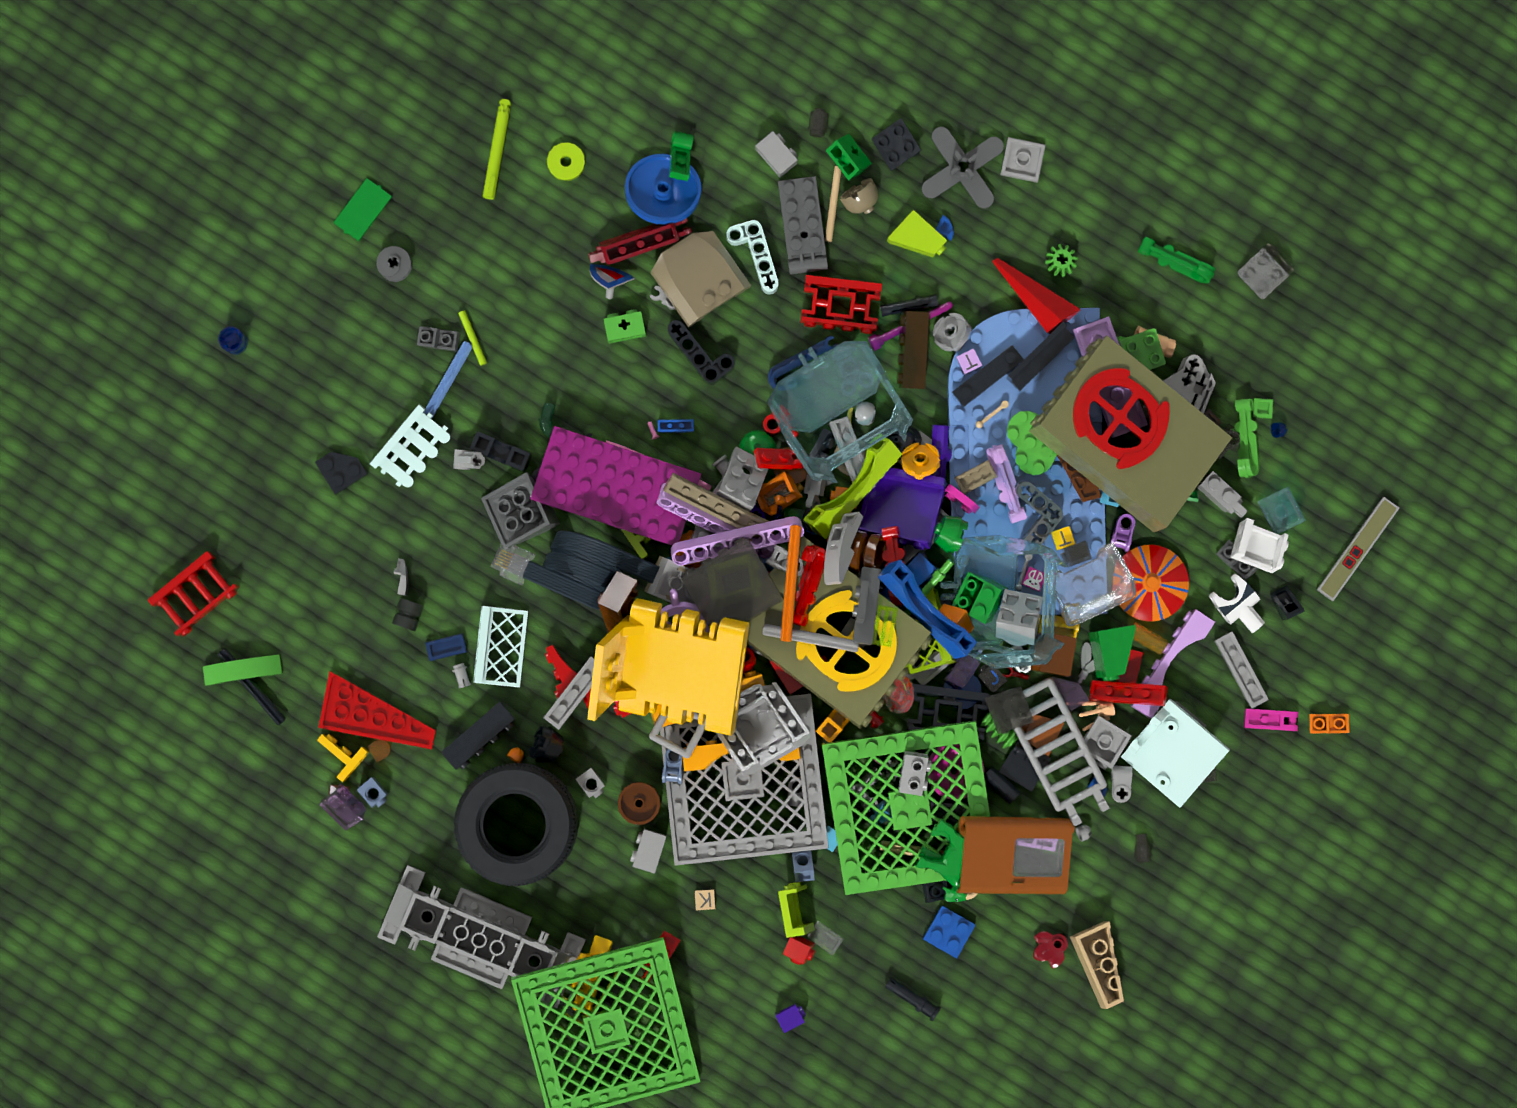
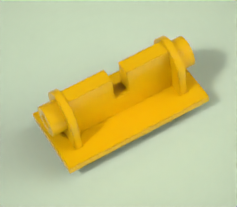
(1061, 628)

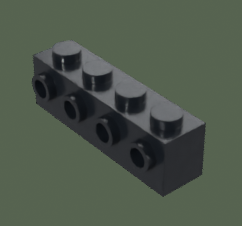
(478, 736)

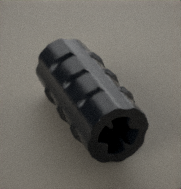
(1001, 785)

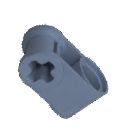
(672, 767)

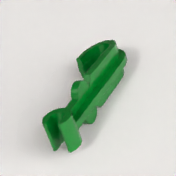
(1178, 261)

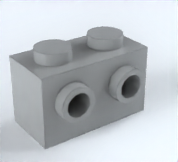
(777, 154)
(913, 773)
(649, 850)

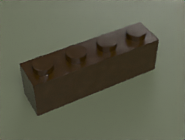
(913, 349)

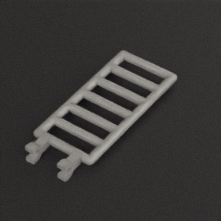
(1084, 750)

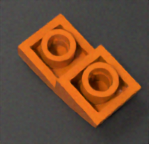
(1329, 723)

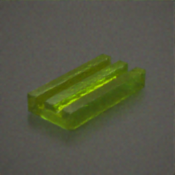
(881, 642)

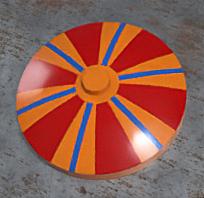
(1159, 583)

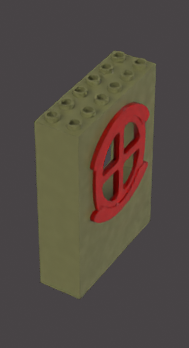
(1146, 479)

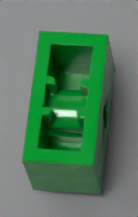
(848, 157)

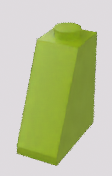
(918, 236)

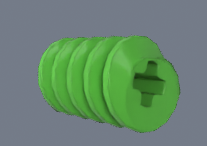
(1008, 738)

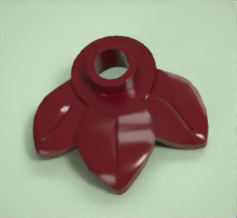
(1048, 950)

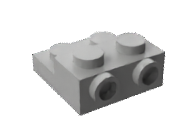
(1105, 742)

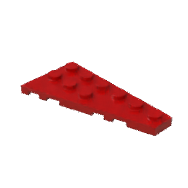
(360, 713)

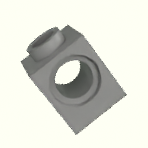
(582, 780)

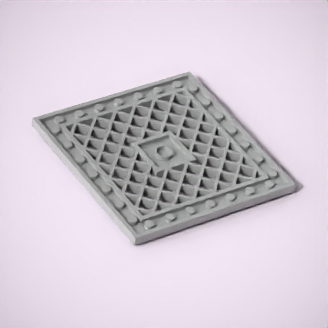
(744, 787)

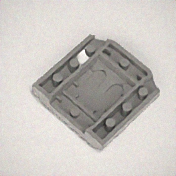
(764, 729)

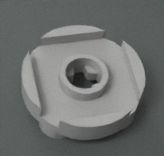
(958, 338)

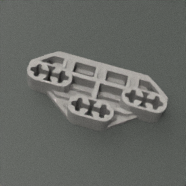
(1188, 391)

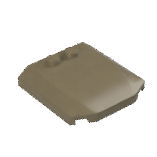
(698, 276)

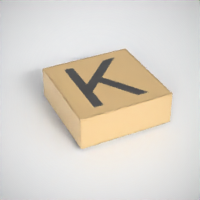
(704, 899)

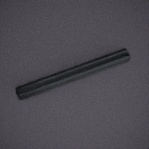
(256, 692)

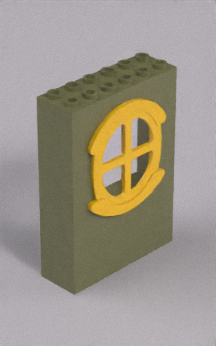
(849, 694)

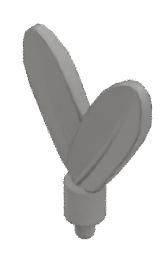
(1087, 664)

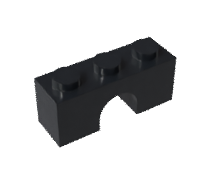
(501, 452)

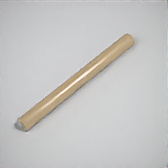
(833, 204)

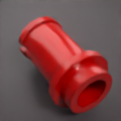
(876, 720)

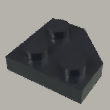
(340, 470)

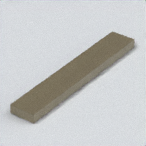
(711, 503)

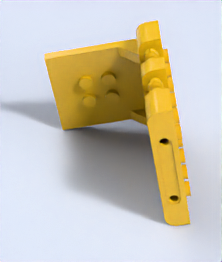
(672, 666)

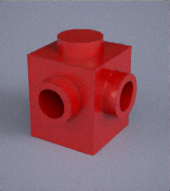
(799, 950)

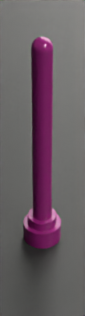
(877, 341)

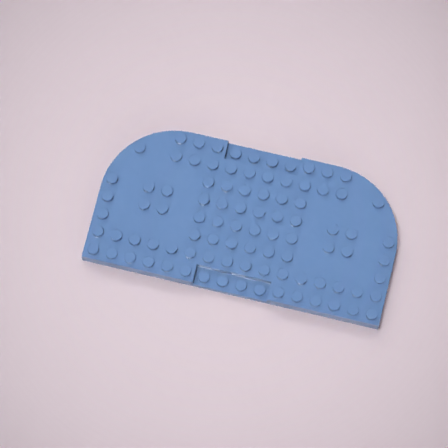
(971, 443)

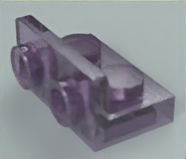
(343, 807)

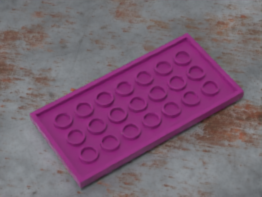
(608, 485)

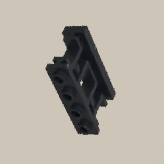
(949, 696)

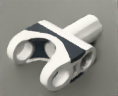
(1240, 605)

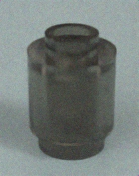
(818, 122)

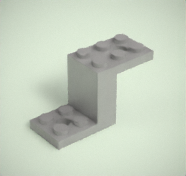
(737, 486)

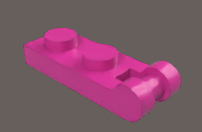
(1270, 719)

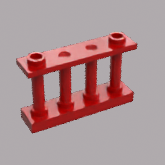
(190, 575)

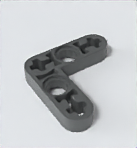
(1044, 518)

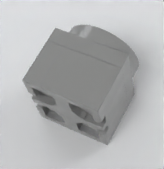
(1019, 618)

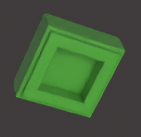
(1262, 408)

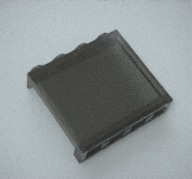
(732, 585)

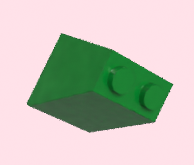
(1111, 651)

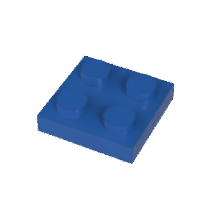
(949, 931)

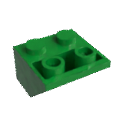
(979, 597)

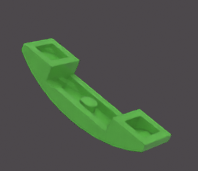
(242, 669)

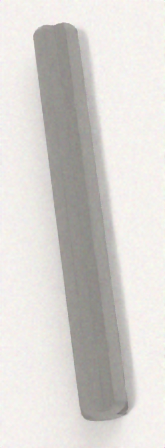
(813, 638)

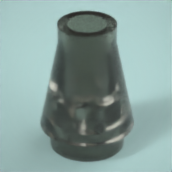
(1142, 849)

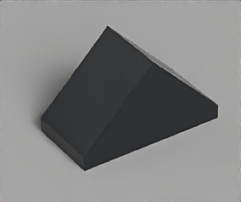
(1286, 603)

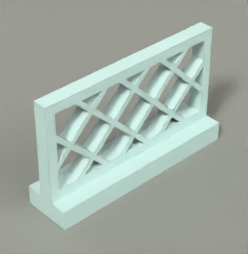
(483, 644)

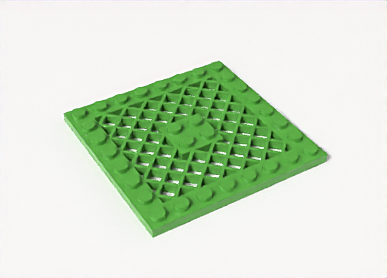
(906, 809)
(606, 1028)

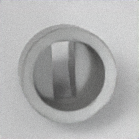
(1083, 832)

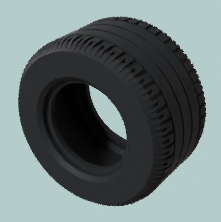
(558, 811)

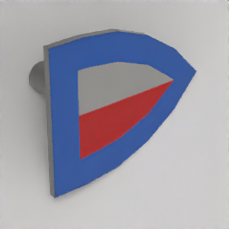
(609, 277)

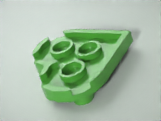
(1031, 454)

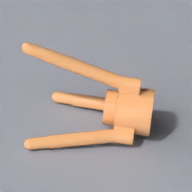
(1104, 710)

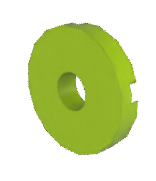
(566, 150)

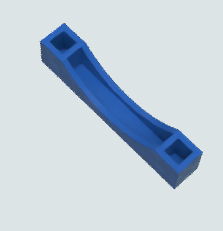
(904, 586)

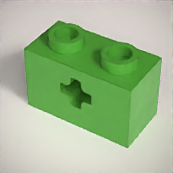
(634, 330)

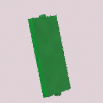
(362, 209)

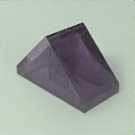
(961, 672)

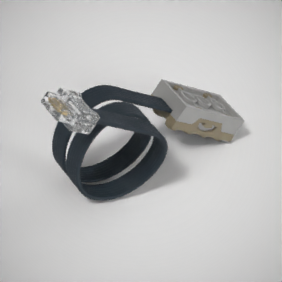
(584, 567)

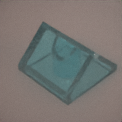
(1281, 510)

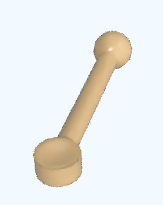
(979, 424)

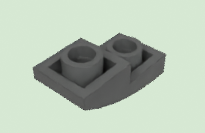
(438, 339)
(1244, 570)

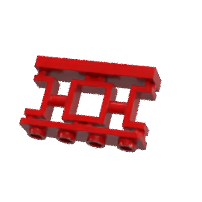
(842, 287)

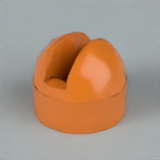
(516, 755)

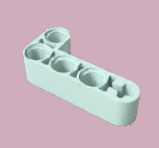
(758, 258)

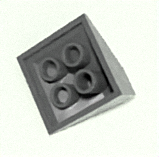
(517, 516)

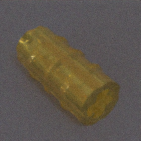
(1149, 639)

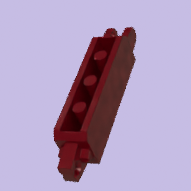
(637, 242)

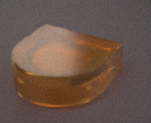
(379, 749)

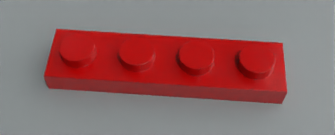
(1128, 693)

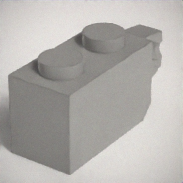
(1222, 494)

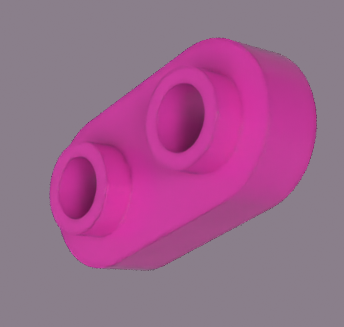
(955, 495)

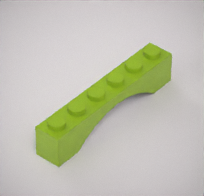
(877, 462)

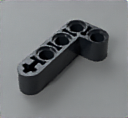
(697, 350)

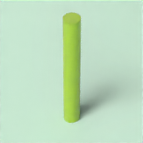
(472, 337)

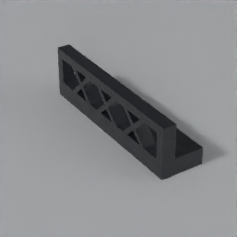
(1040, 357)

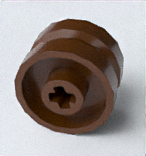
(867, 552)
(636, 814)

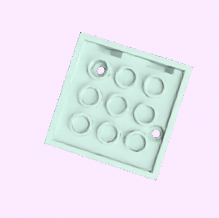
(1178, 755)

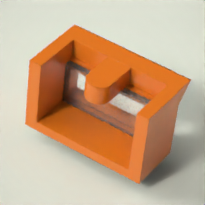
(777, 492)

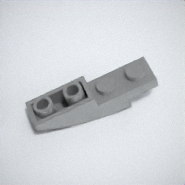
(838, 550)

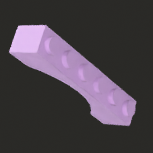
(1194, 629)

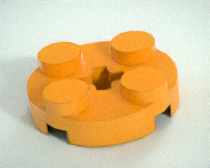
(924, 468)

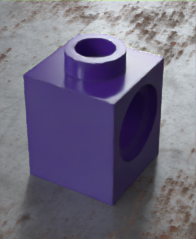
(790, 1017)

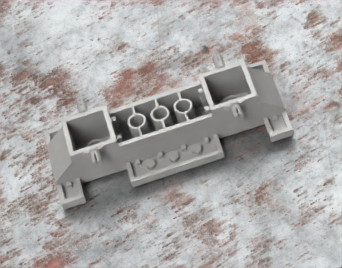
(473, 934)

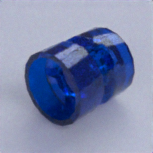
(233, 340)

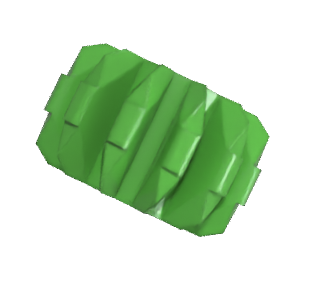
(1054, 256)

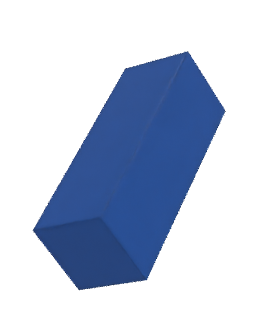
(676, 426)

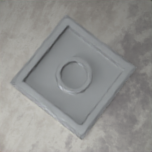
(1022, 159)

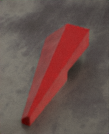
(1043, 303)

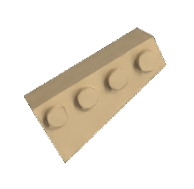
(1098, 959)

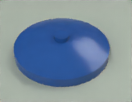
(658, 196)

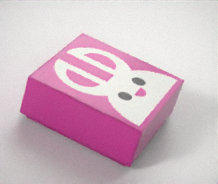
(1033, 579)

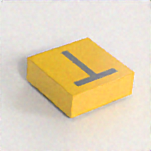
(1062, 538)

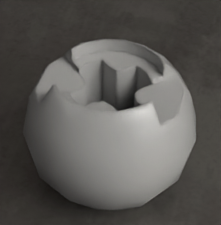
(865, 413)

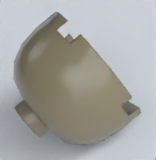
(861, 198)

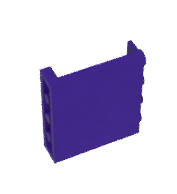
(904, 503)

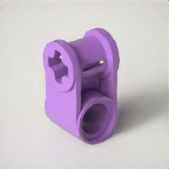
(1123, 534)

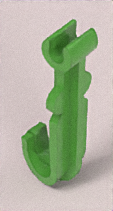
(1248, 452)

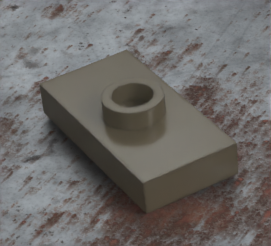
(976, 477)

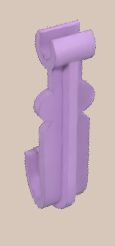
(1006, 482)

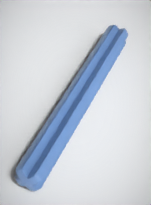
(448, 378)

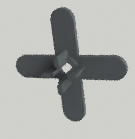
(951, 174)

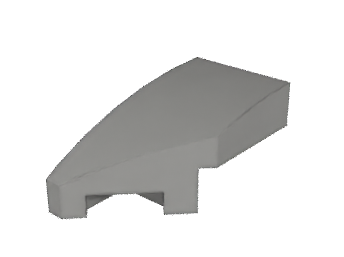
(401, 569)

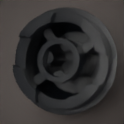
(547, 745)

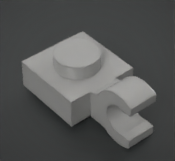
(813, 490)

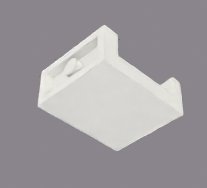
(1259, 547)

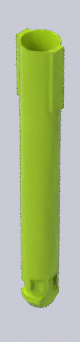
(496, 149)

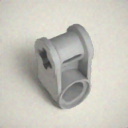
(779, 560)
(1121, 778)

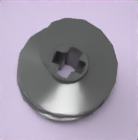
(391, 254)

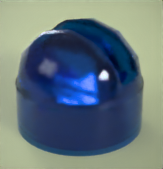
(1278, 433)

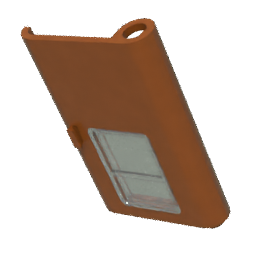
(1015, 851)

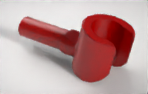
(1016, 674)

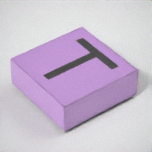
(968, 361)

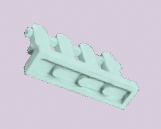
(406, 455)

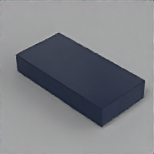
(446, 647)

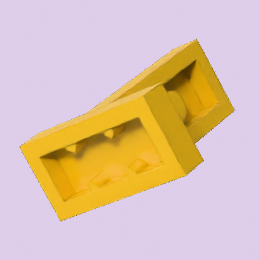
(344, 755)

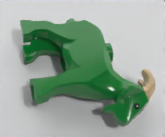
(949, 863)

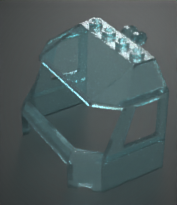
(825, 391)
(997, 559)

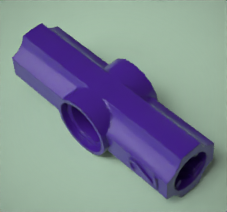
(940, 442)

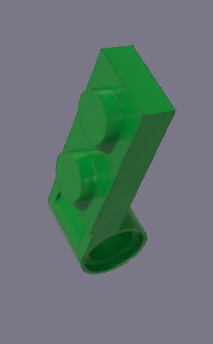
(680, 155)

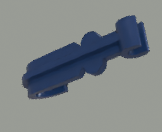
(794, 361)

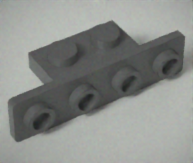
(866, 606)

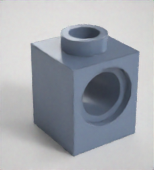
(365, 789)
(805, 872)

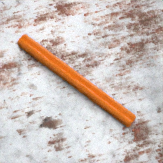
(790, 584)

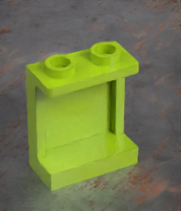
(791, 911)

